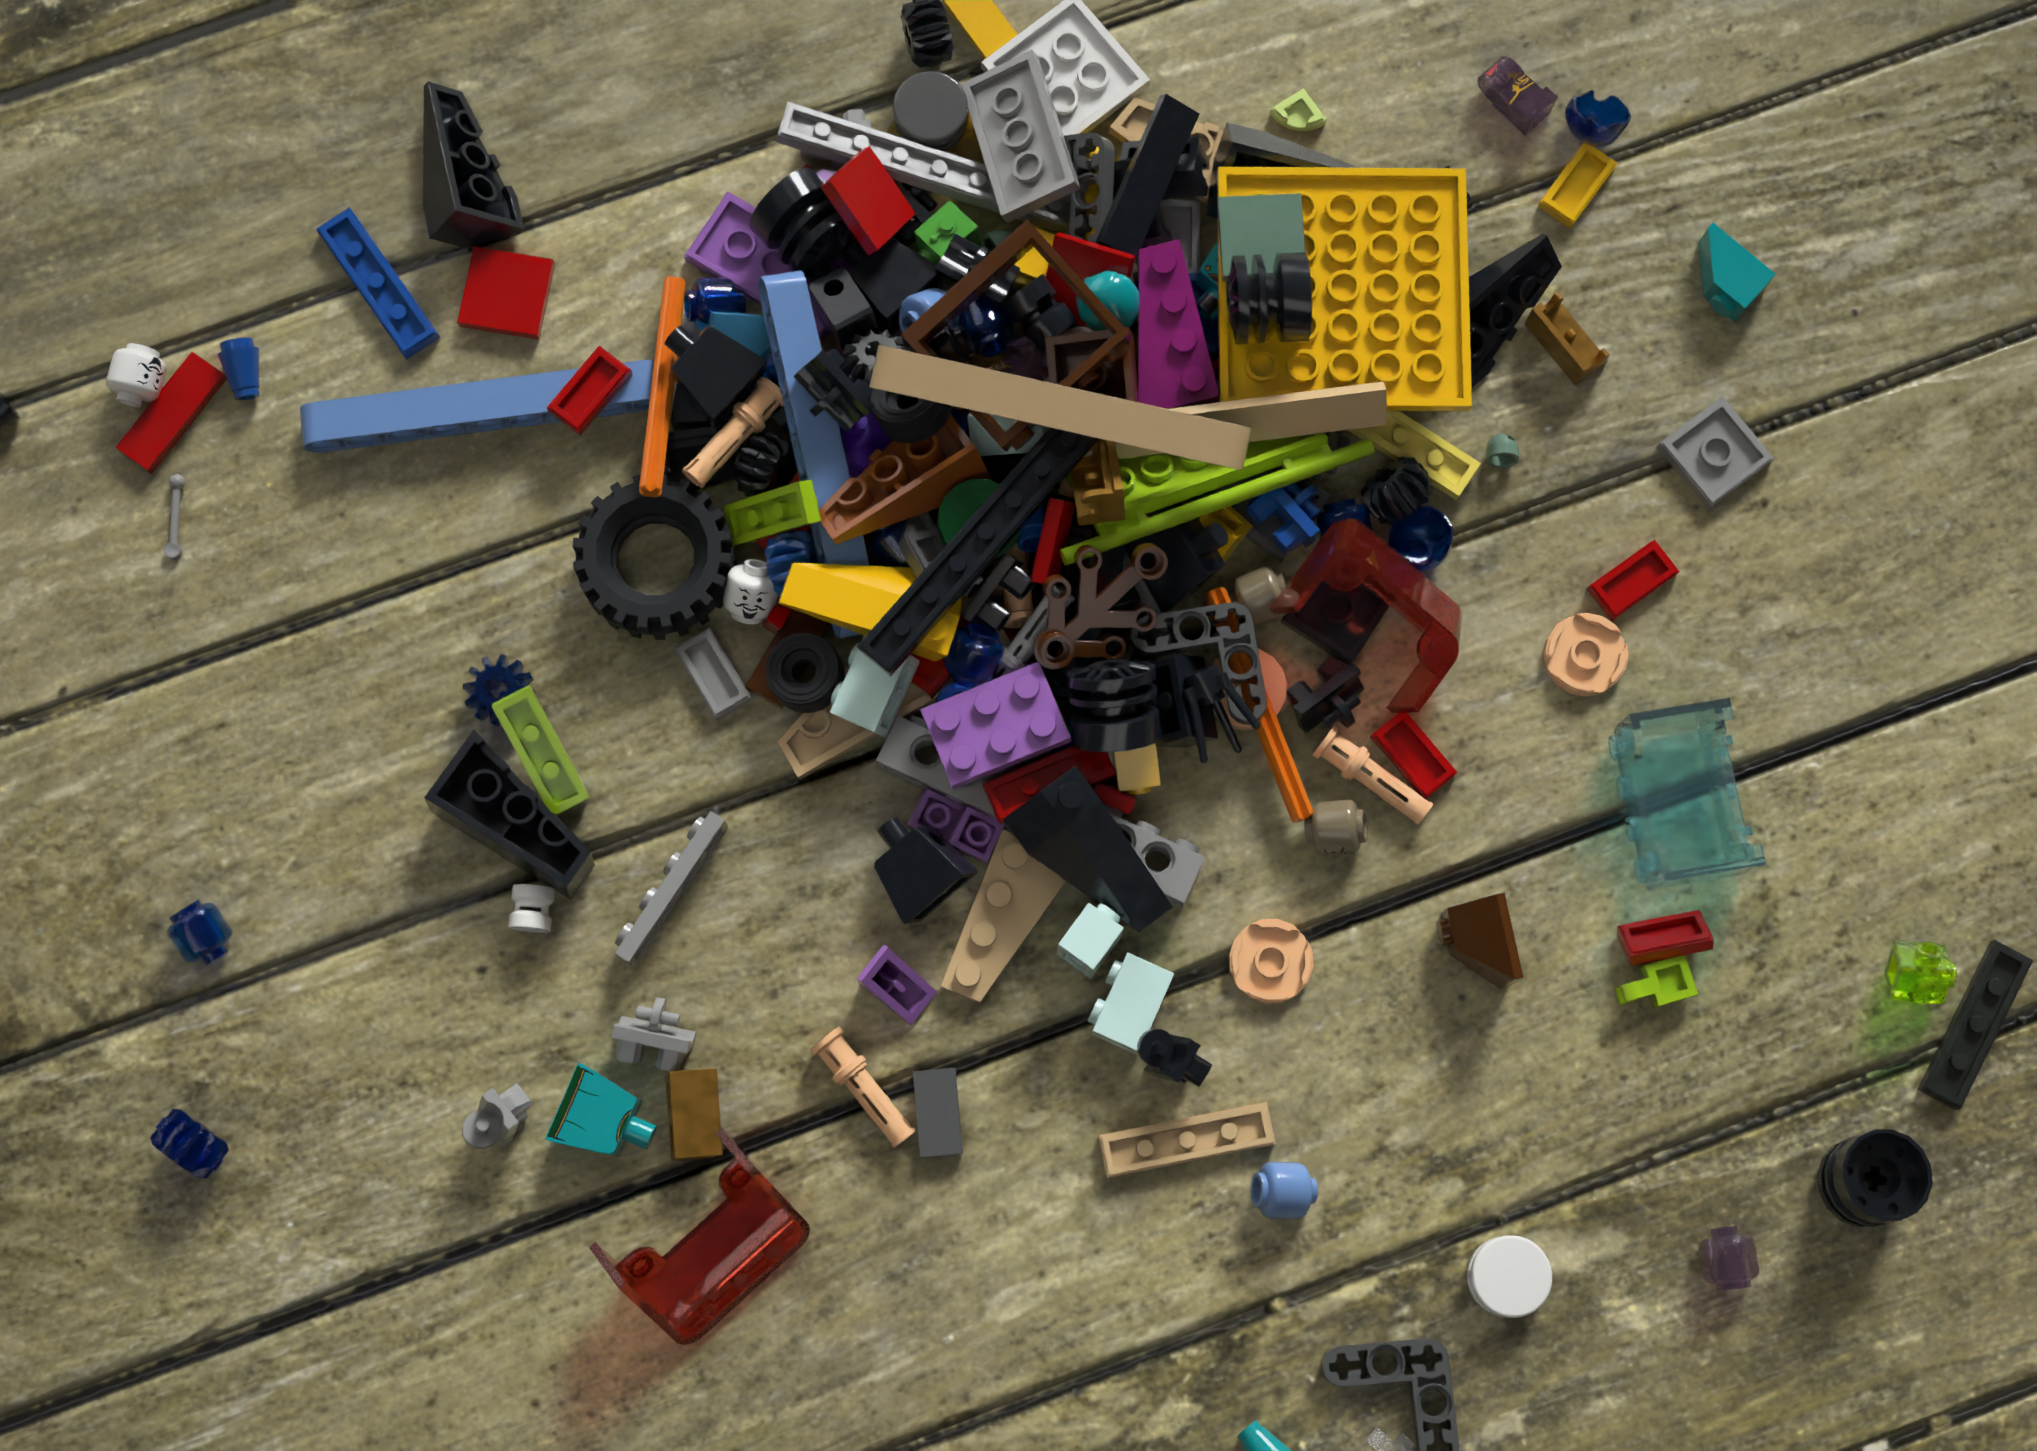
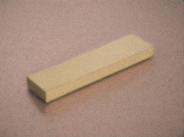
(1186, 1140)

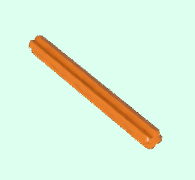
(661, 390)
(1270, 732)

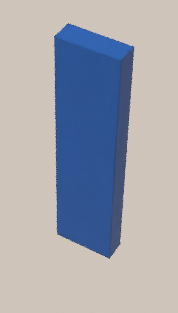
(378, 283)

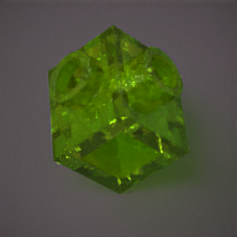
(1919, 972)

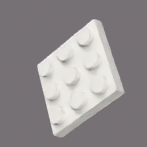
(1081, 64)

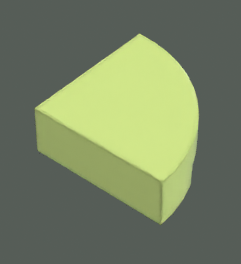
(1298, 113)

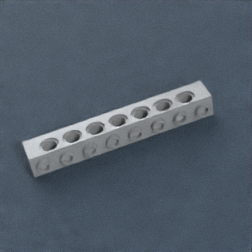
(911, 735)

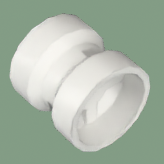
(535, 899)

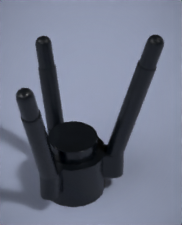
(1208, 687)

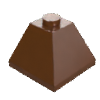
(1482, 939)

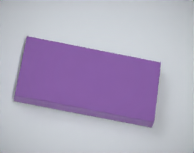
(734, 251)

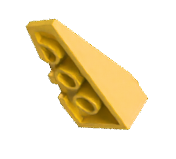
(859, 598)

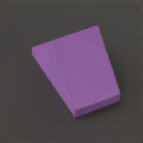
(896, 985)

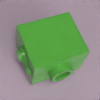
(936, 233)

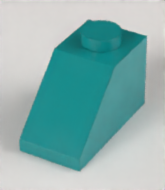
(1730, 273)

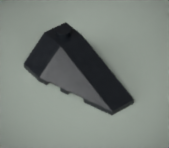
(1082, 843)

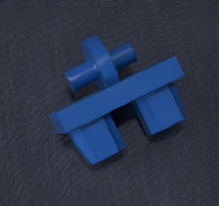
(1297, 526)

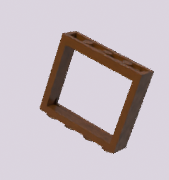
(979, 280)

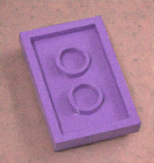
(996, 725)

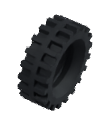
(616, 520)

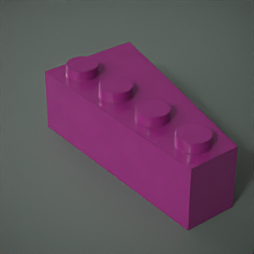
(1172, 343)

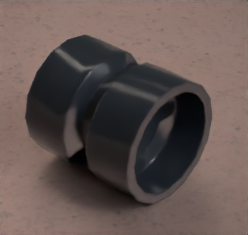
(1038, 311)

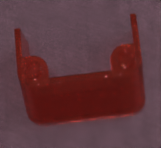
(1354, 555)
(717, 1259)

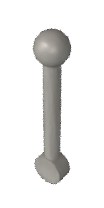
(172, 548)

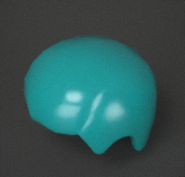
(1117, 295)

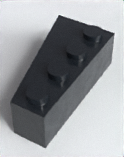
(505, 815)

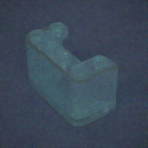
(1682, 795)

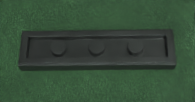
(1975, 1025)

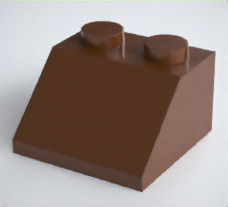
(1113, 380)

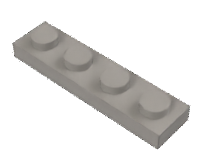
(660, 902)

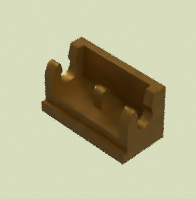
(1565, 340)
(1098, 486)
(693, 1114)

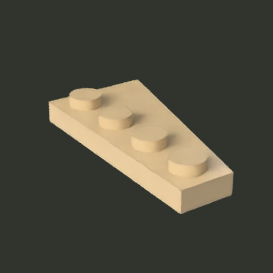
(1002, 916)

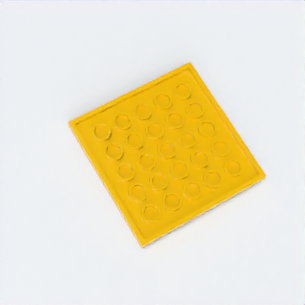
(1383, 287)

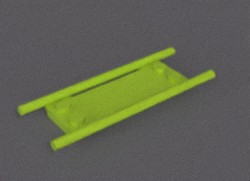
(1167, 479)

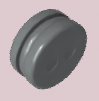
(931, 110)

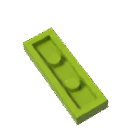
(772, 512)
(540, 750)

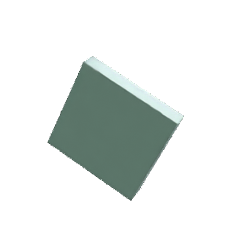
(1260, 227)

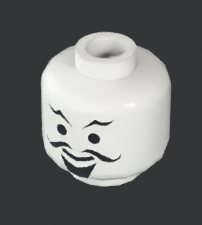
(136, 374)
(749, 592)

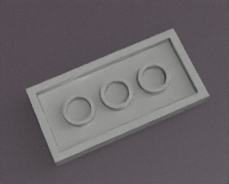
(1020, 136)

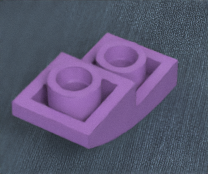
(960, 825)

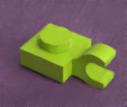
(1663, 981)

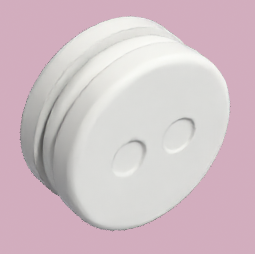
(1509, 1276)

